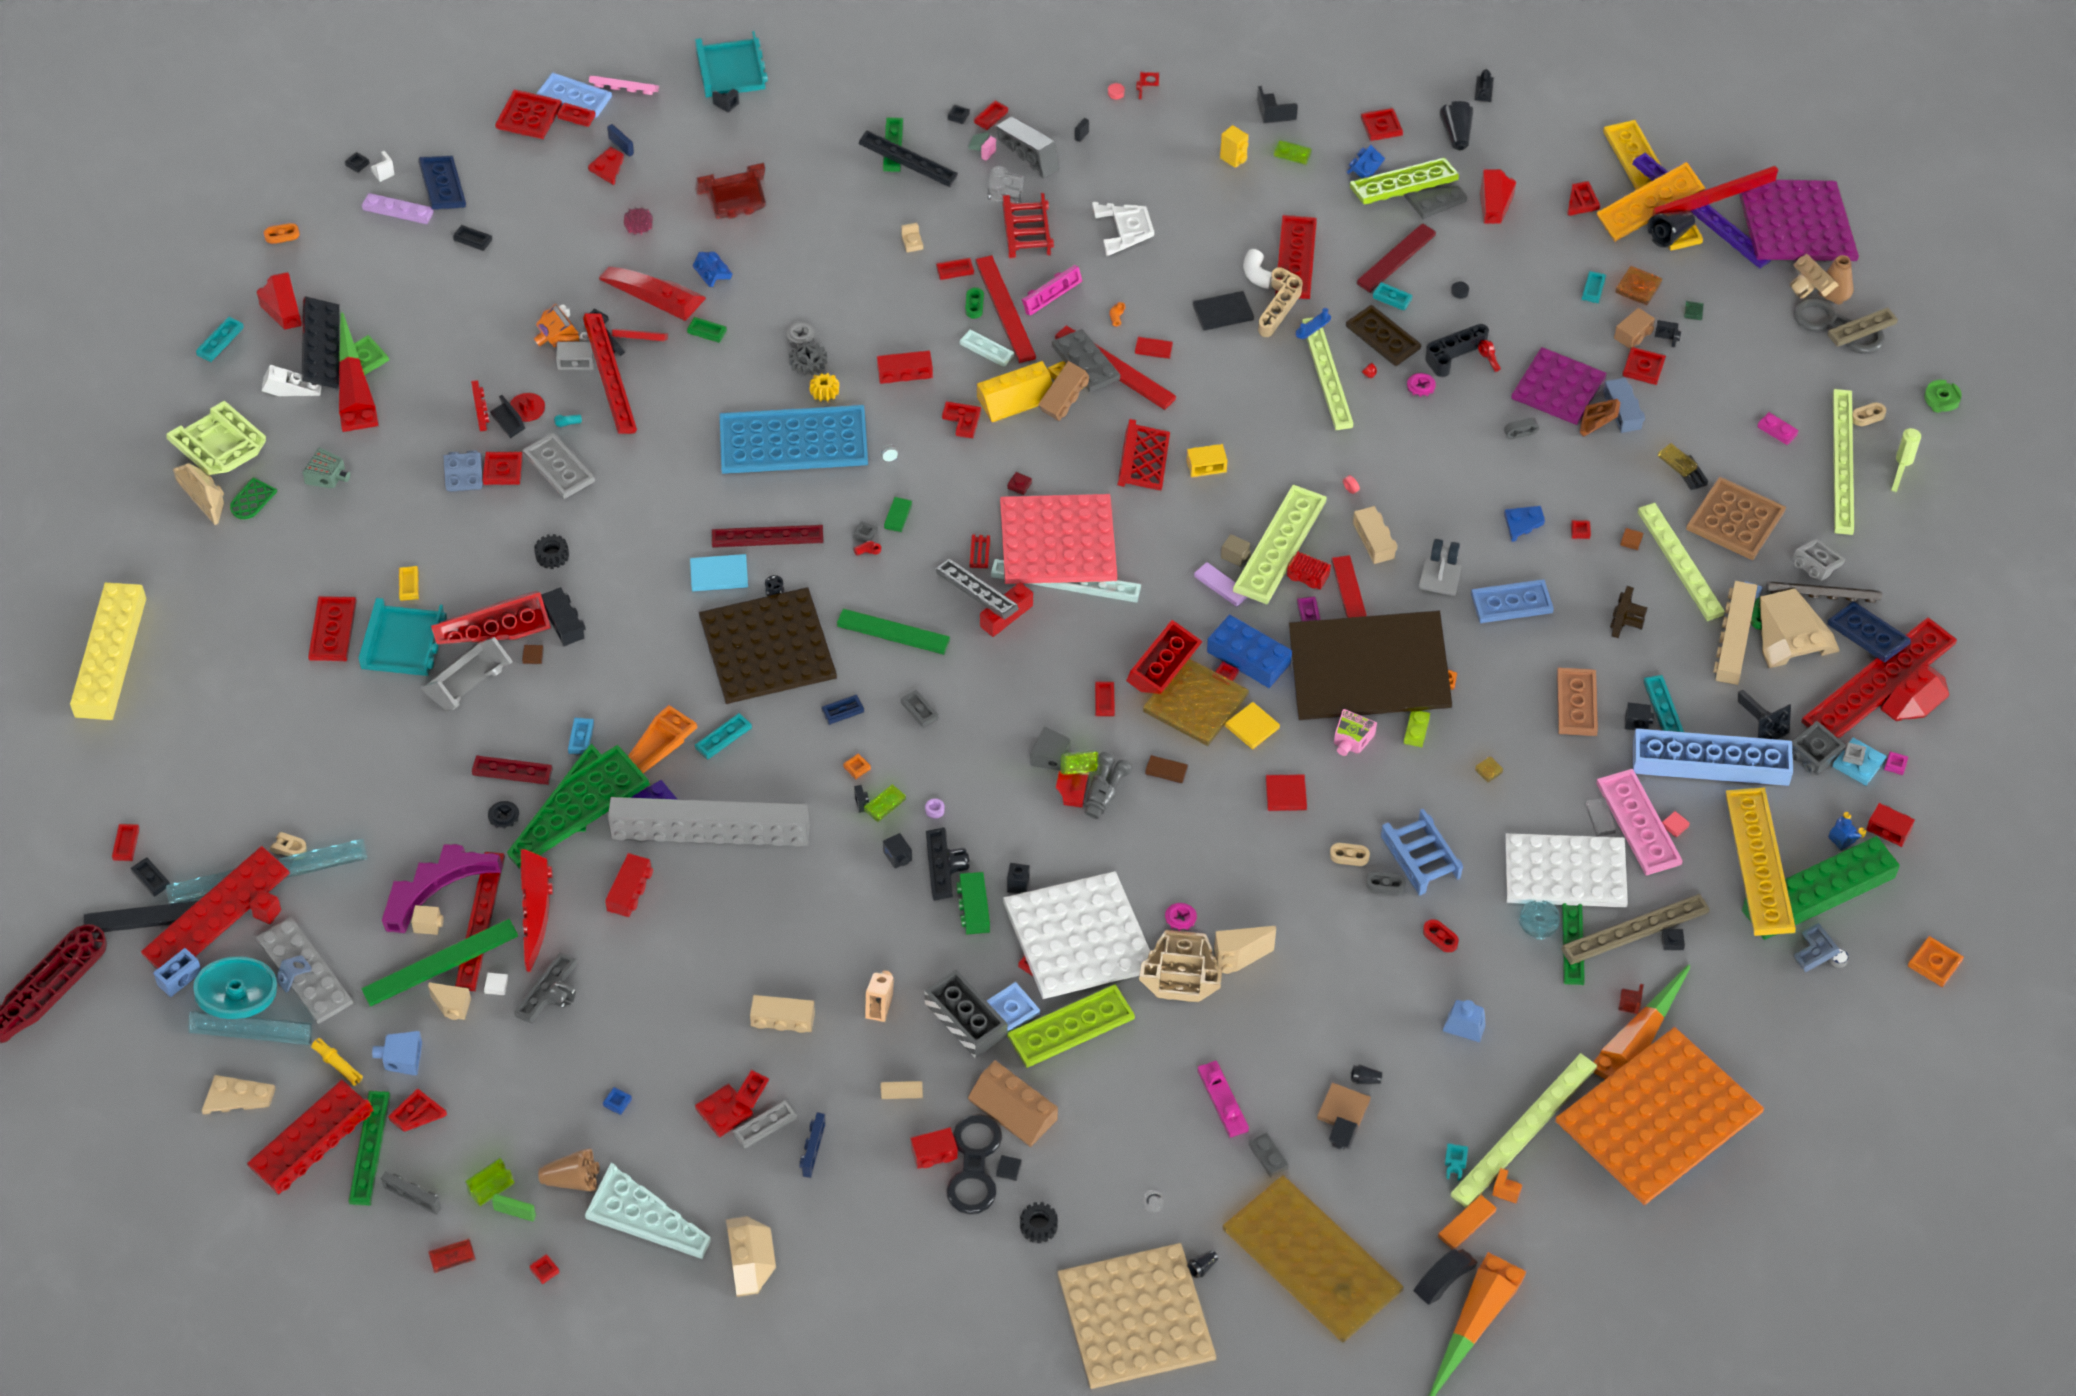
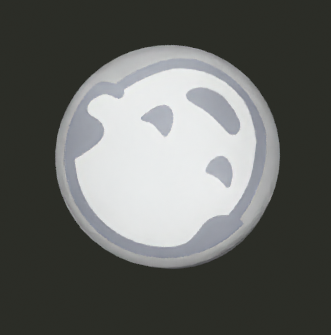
(1840, 959)

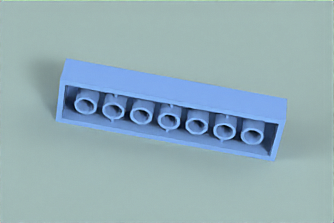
(1712, 757)

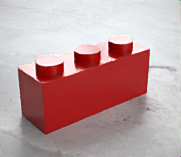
(904, 367)
(995, 624)
(629, 885)

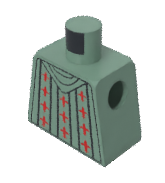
(325, 470)

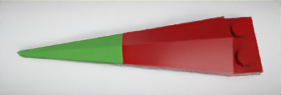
(355, 399)

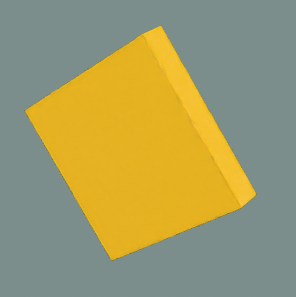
(1252, 725)

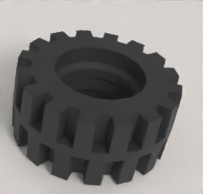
(555, 559)
(1038, 1233)

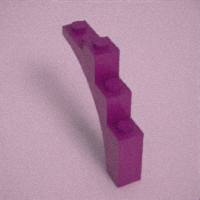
(431, 877)

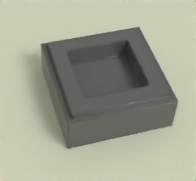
(865, 532)

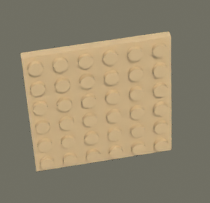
(1136, 1315)

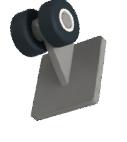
(1441, 575)

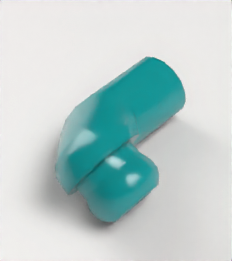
(562, 421)

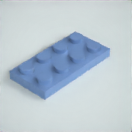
(1512, 601)

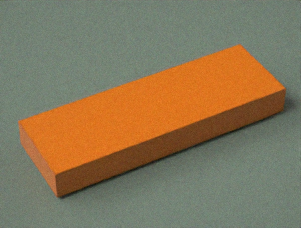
(1467, 1222)

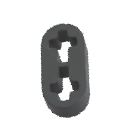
(1521, 428)

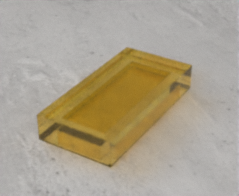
(1677, 460)

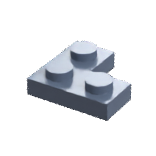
(1820, 948)

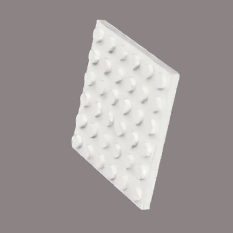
(1078, 934)

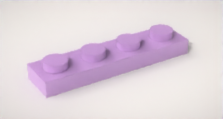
(397, 208)

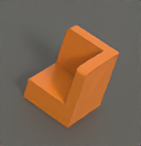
(1506, 1188)

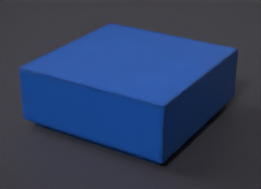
(617, 1100)

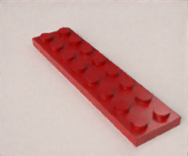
(218, 908)

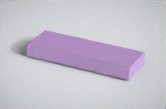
(1219, 583)

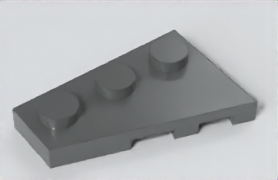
(1435, 200)

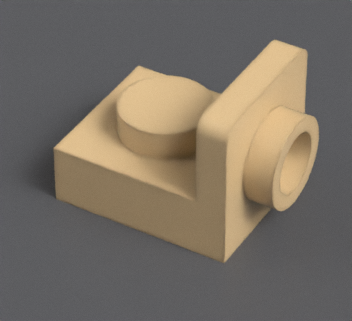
(911, 237)

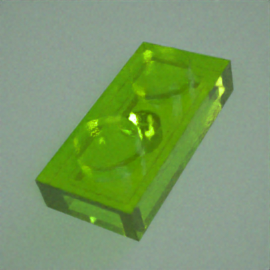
(1292, 152)
(1079, 762)
(885, 803)

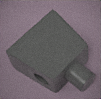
(1049, 749)

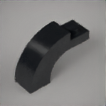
(1443, 1274)

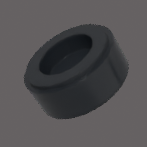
(1460, 290)

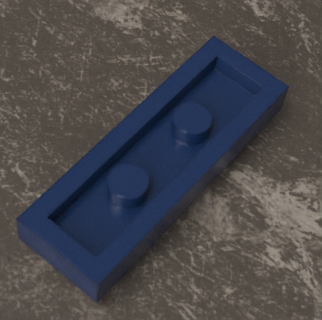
(812, 1144)

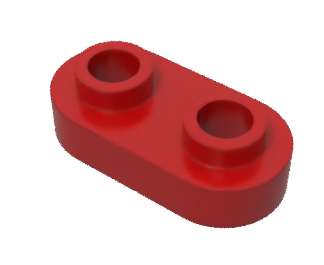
(1442, 935)

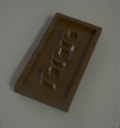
(1383, 335)

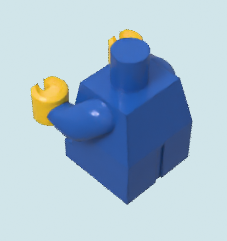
(1844, 833)

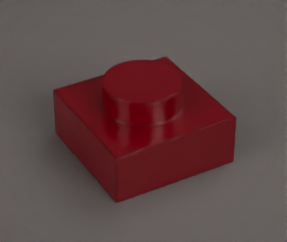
(1019, 483)

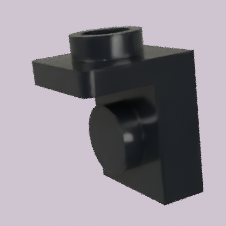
(1668, 330)

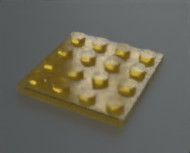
(1197, 702)

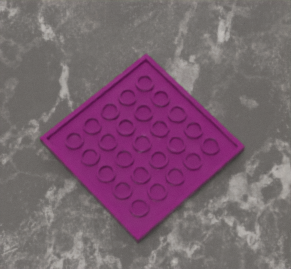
(1798, 219)

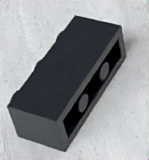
(563, 616)

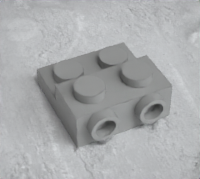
(1817, 559)

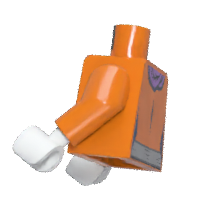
(557, 327)

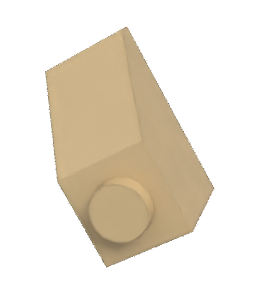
(451, 1000)

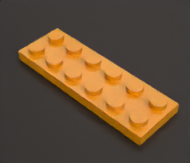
(1637, 207)

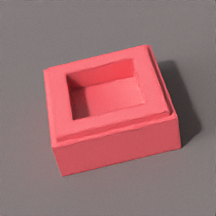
(1675, 824)

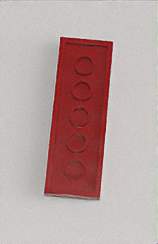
(1297, 249)

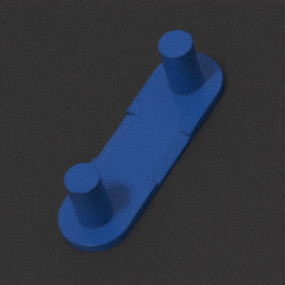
(1315, 324)

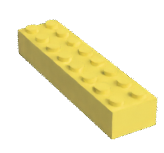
(108, 651)

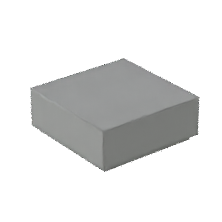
(1854, 753)

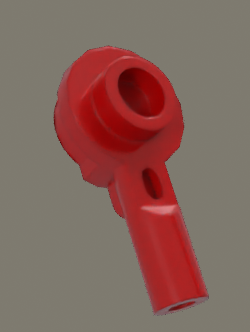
(1487, 350)

